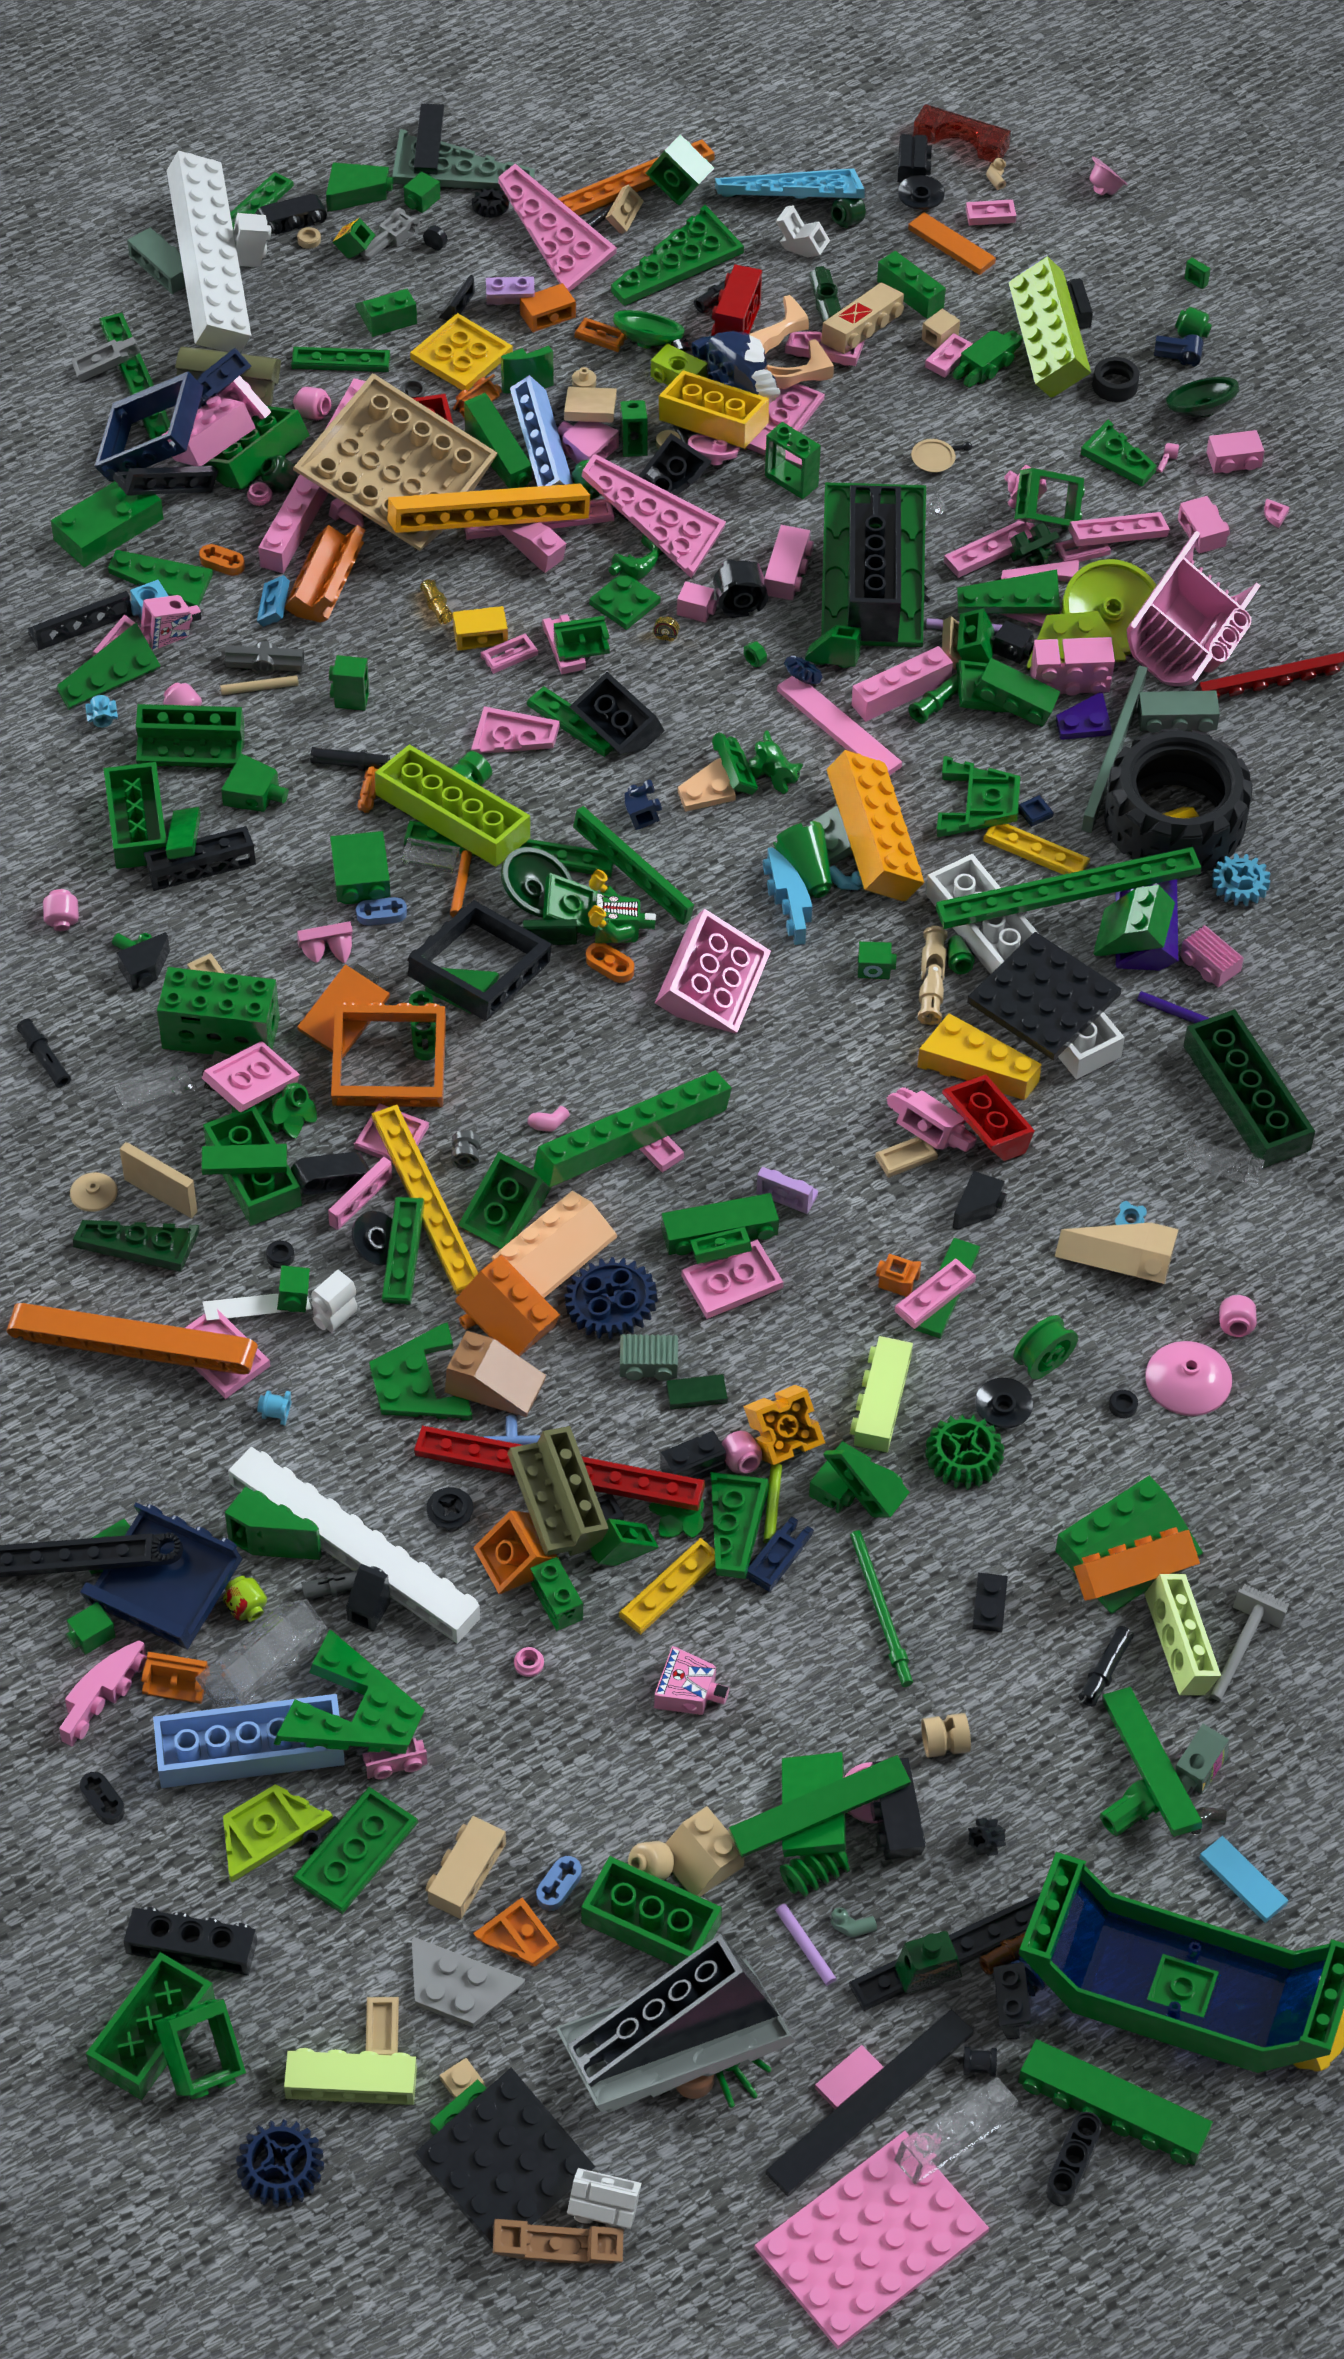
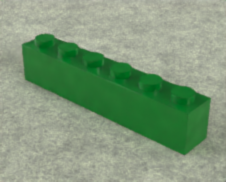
(1115, 2102)

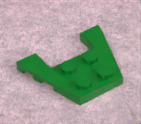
(990, 798)
(405, 1382)

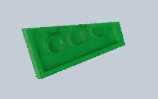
(1016, 595)
(112, 667)

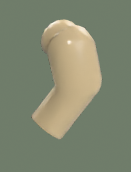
(995, 172)

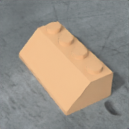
(558, 1243)

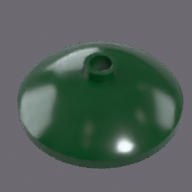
(1203, 396)
(525, 877)

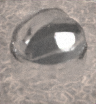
(935, 506)

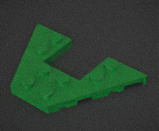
(383, 1720)

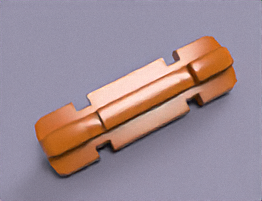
(367, 791)

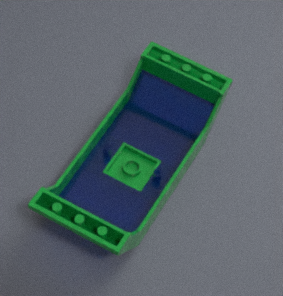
(1181, 1975)

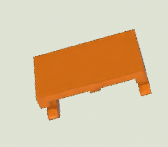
(173, 1677)

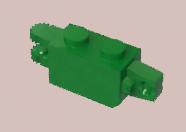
(987, 357)

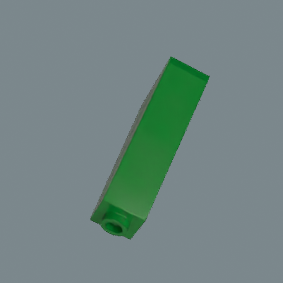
(489, 428)

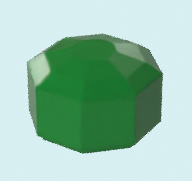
(755, 654)

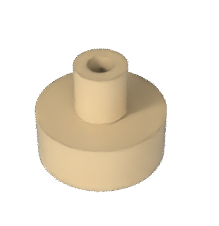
(584, 378)

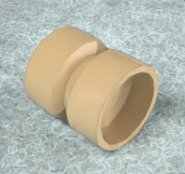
(946, 1735)

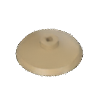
(933, 455)
(93, 1192)

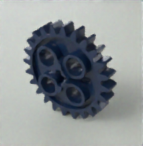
(611, 1298)

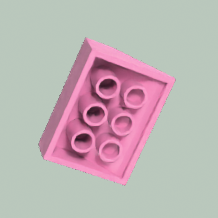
(713, 974)

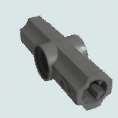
(264, 658)

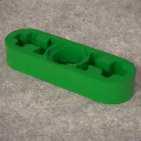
(418, 1035)

